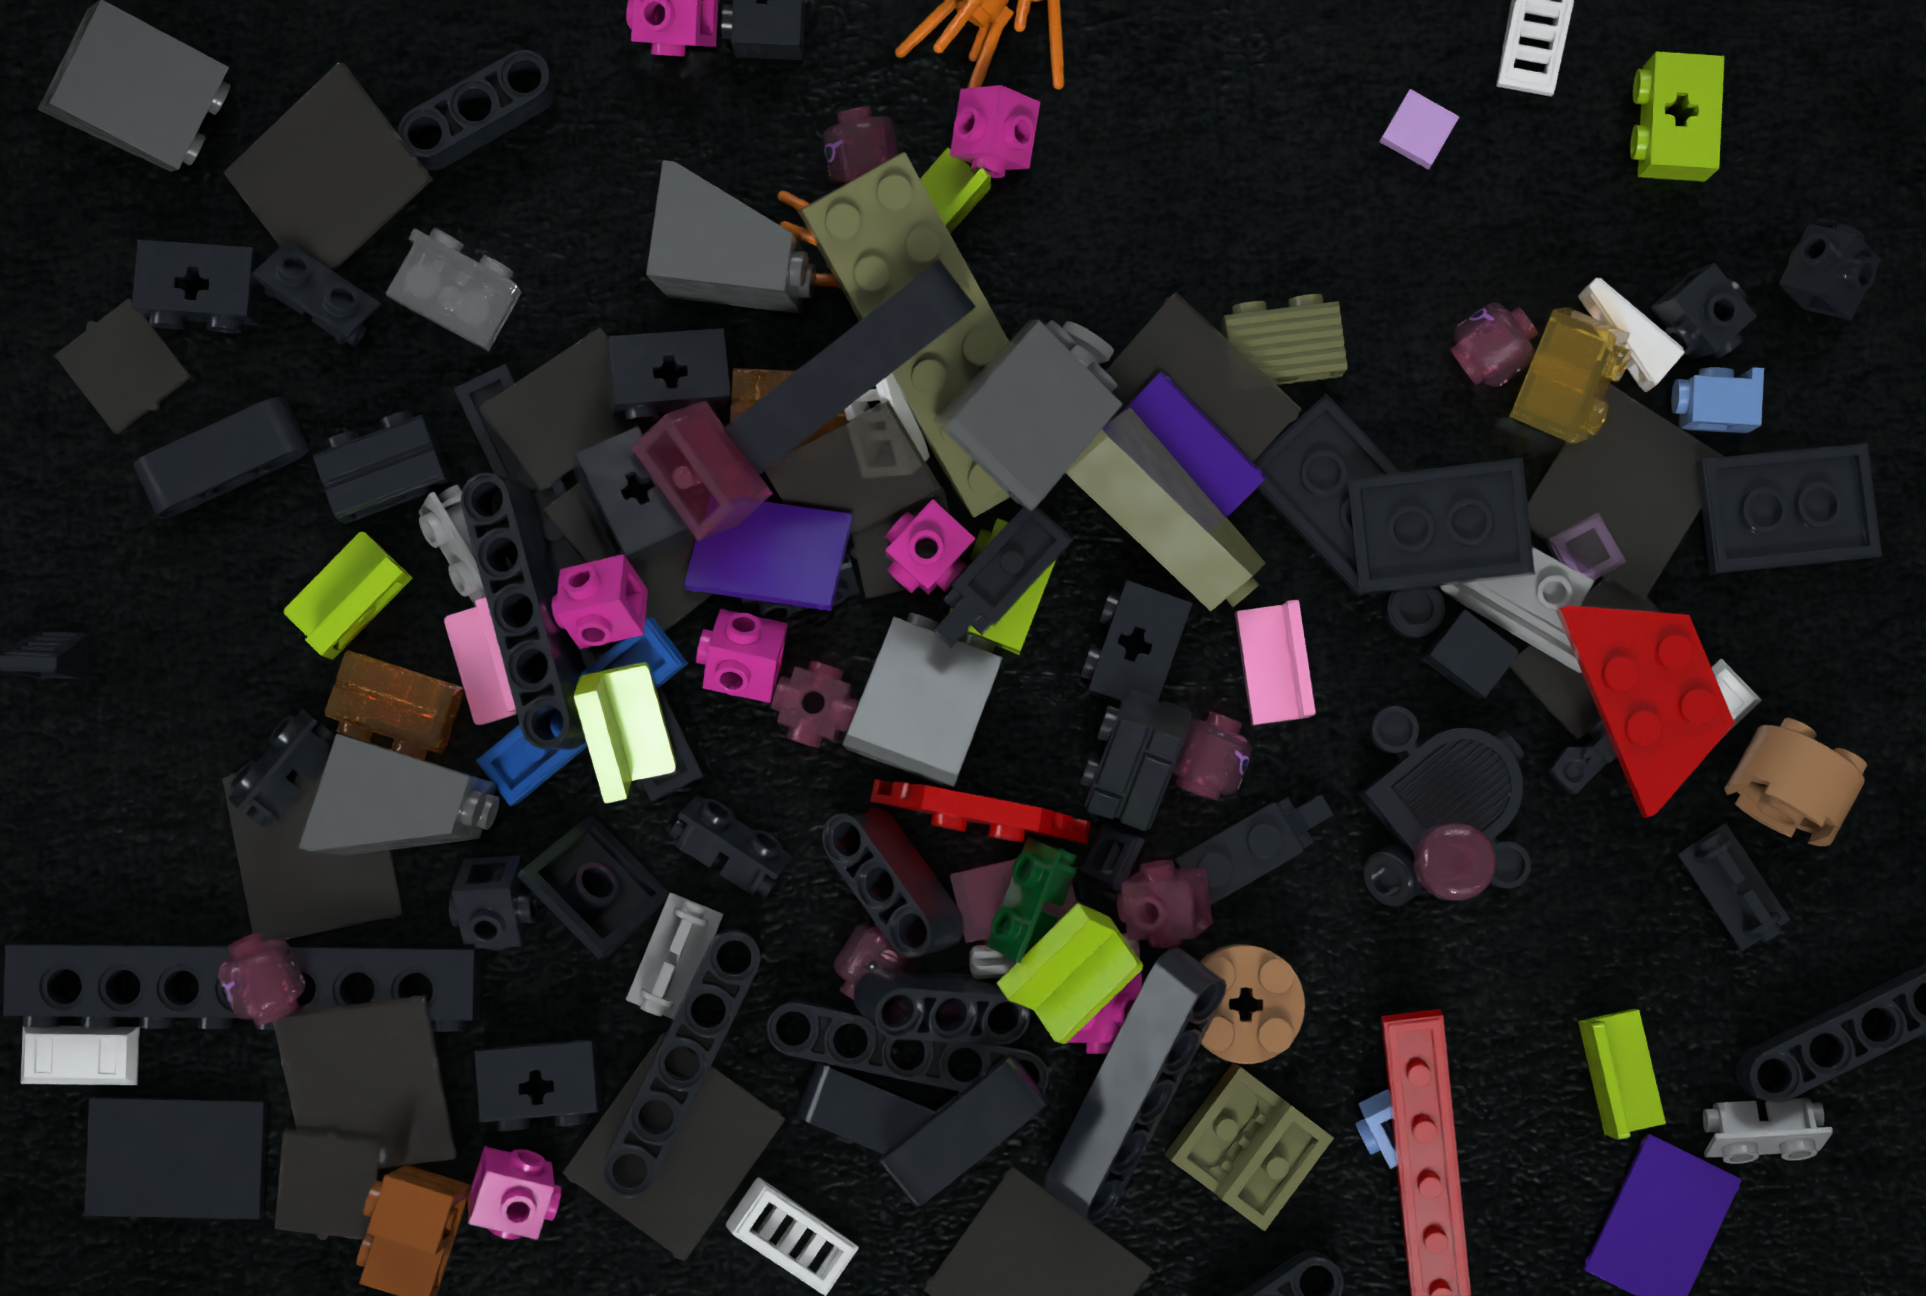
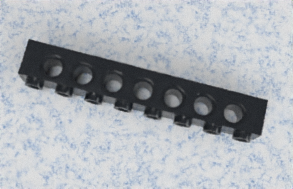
(36, 973)

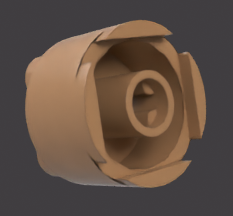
(1796, 781)
(1278, 1010)

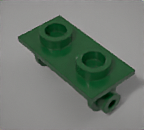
(1037, 877)

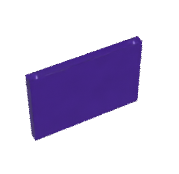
(1197, 444)
(775, 557)
(1662, 1221)

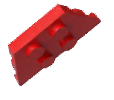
(1650, 694)
(954, 809)

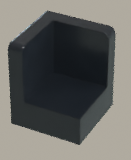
(1470, 655)

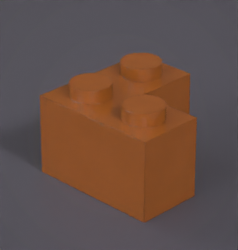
(411, 1231)

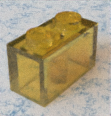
(1572, 375)

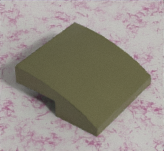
(1249, 1146)

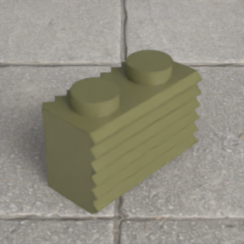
(1292, 341)

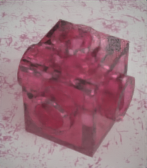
(826, 724)
(1165, 904)

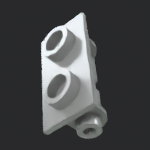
(446, 528)
(1545, 592)
(673, 955)
(1743, 1137)

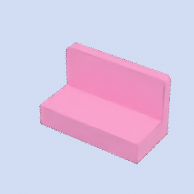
(480, 663)
(1275, 663)

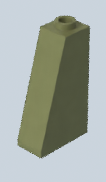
(1166, 511)

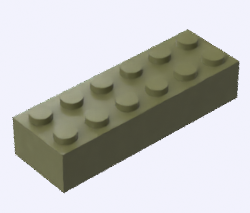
(876, 241)

